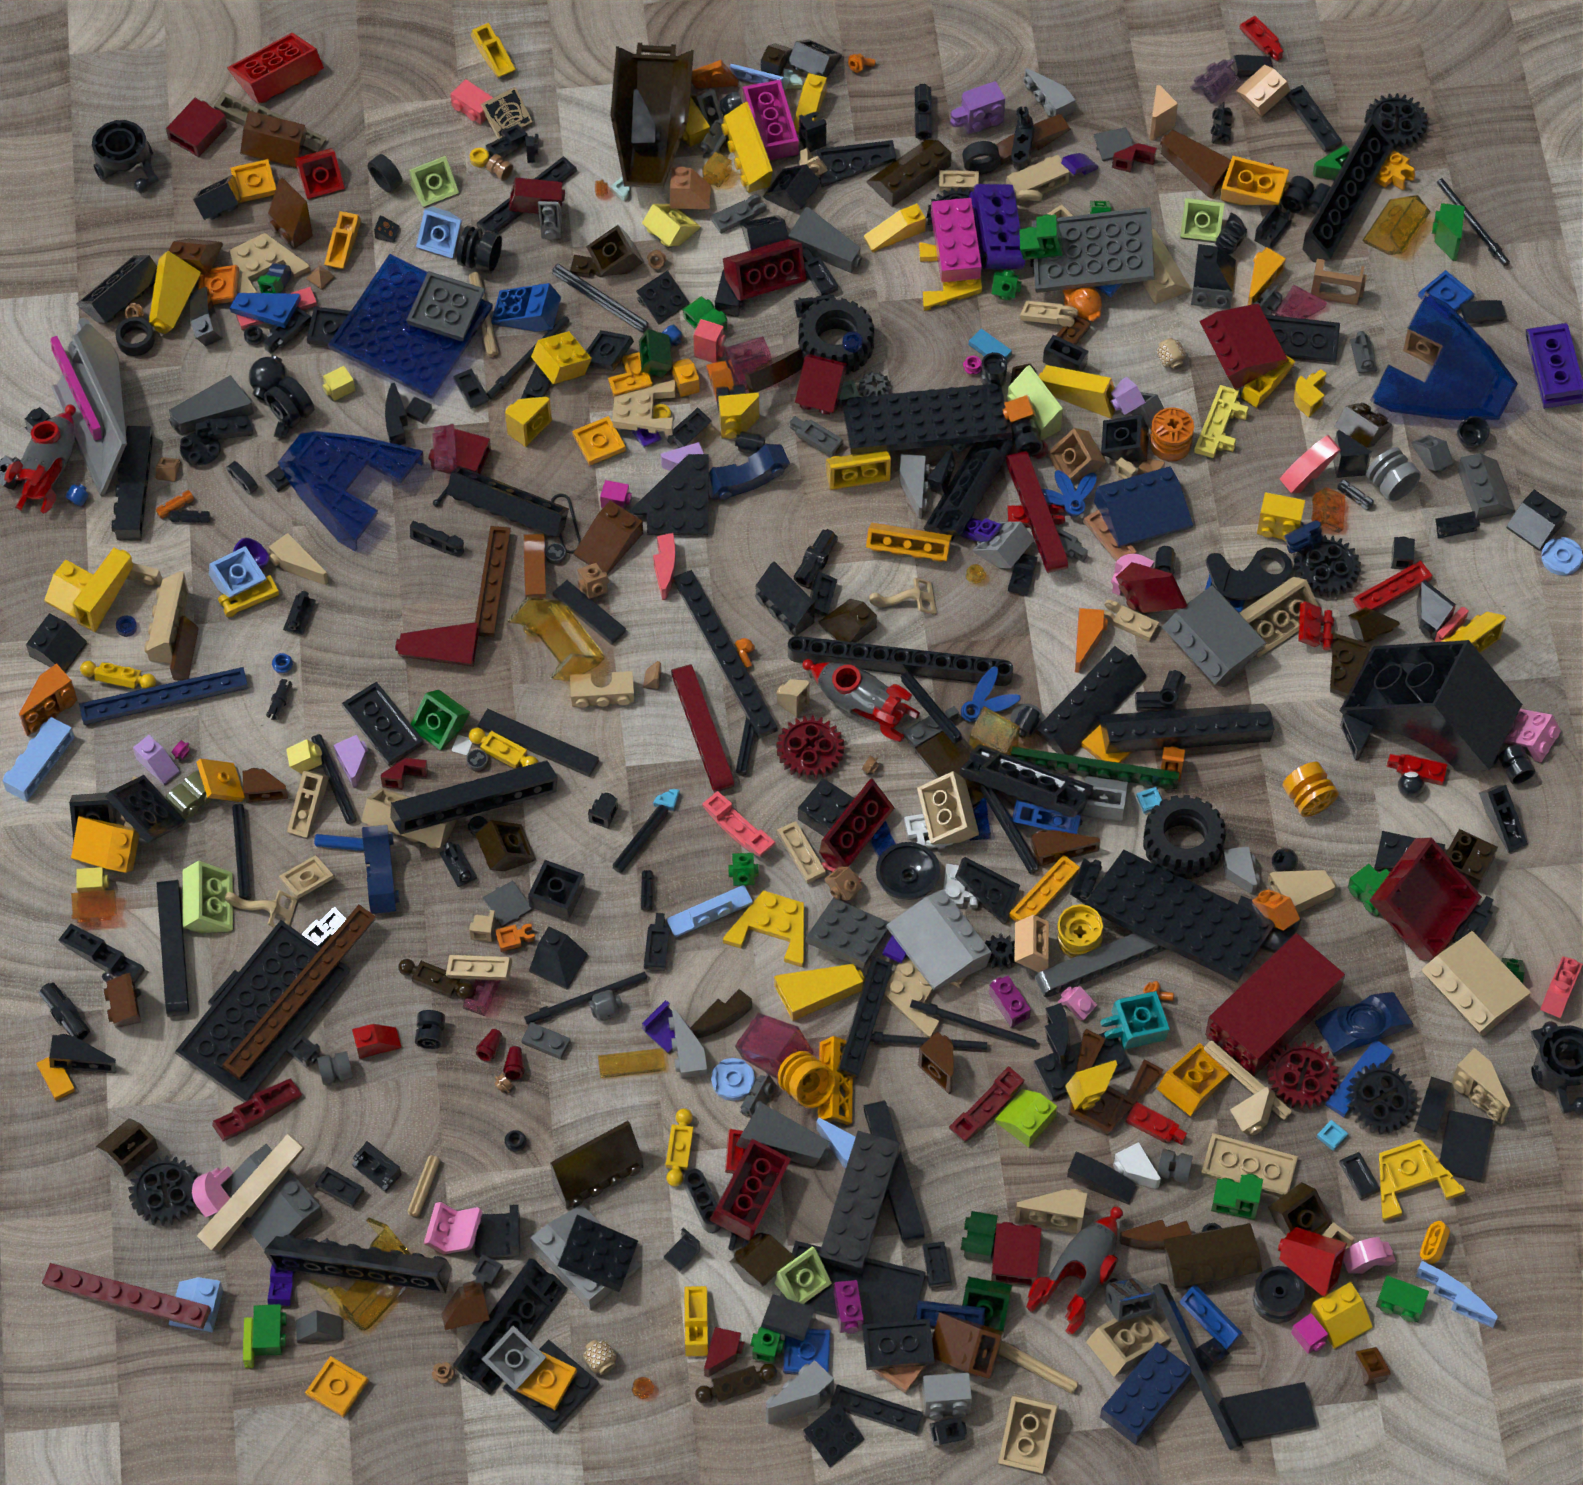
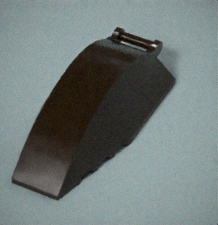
(666, 91)

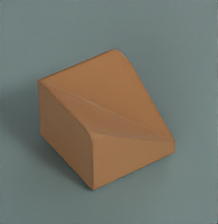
(1150, 465)

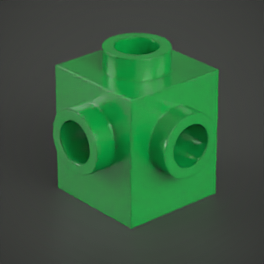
(999, 287)
(743, 869)
(766, 1345)

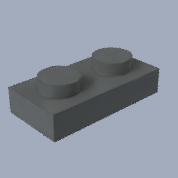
(545, 1040)

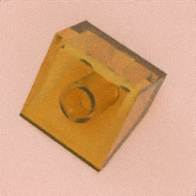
(994, 732)

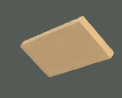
(1234, 1157)

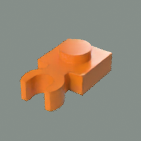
(511, 938)

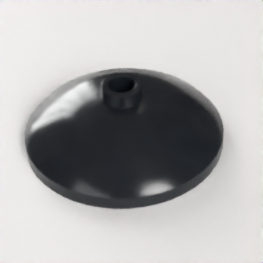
(903, 861)

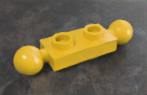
(117, 675)
(501, 748)
(679, 1147)

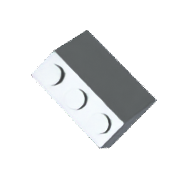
(1485, 486)

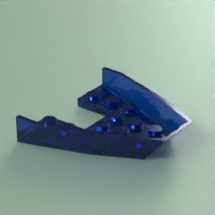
(1462, 380)
(327, 464)

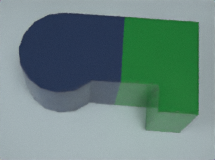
(276, 278)

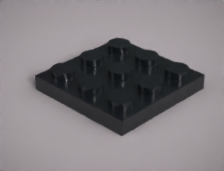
(145, 808)
(597, 1253)
(576, 1393)

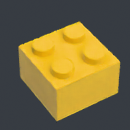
(561, 357)
(1279, 515)

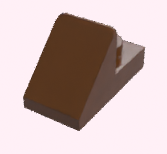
(1373, 1366)

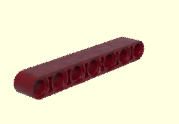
(1037, 512)
(702, 728)

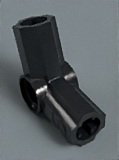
(1155, 699)

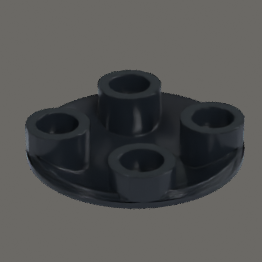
(199, 449)

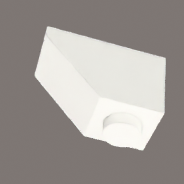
(1136, 1166)

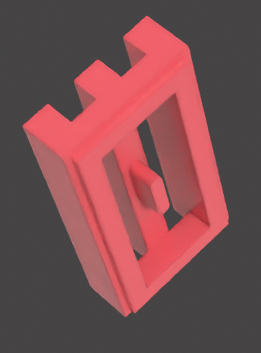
(1452, 625)

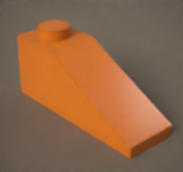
(1089, 633)

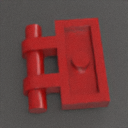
(1310, 626)

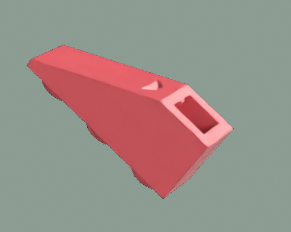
(1561, 986)

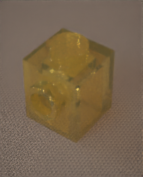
(717, 170)

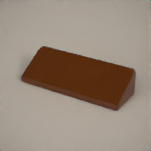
(184, 649)

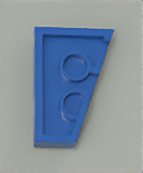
(266, 307)

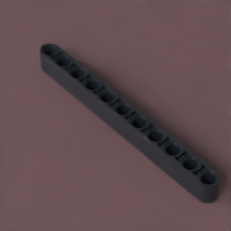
(892, 654)

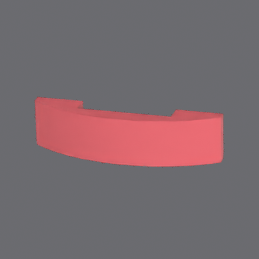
(736, 826)

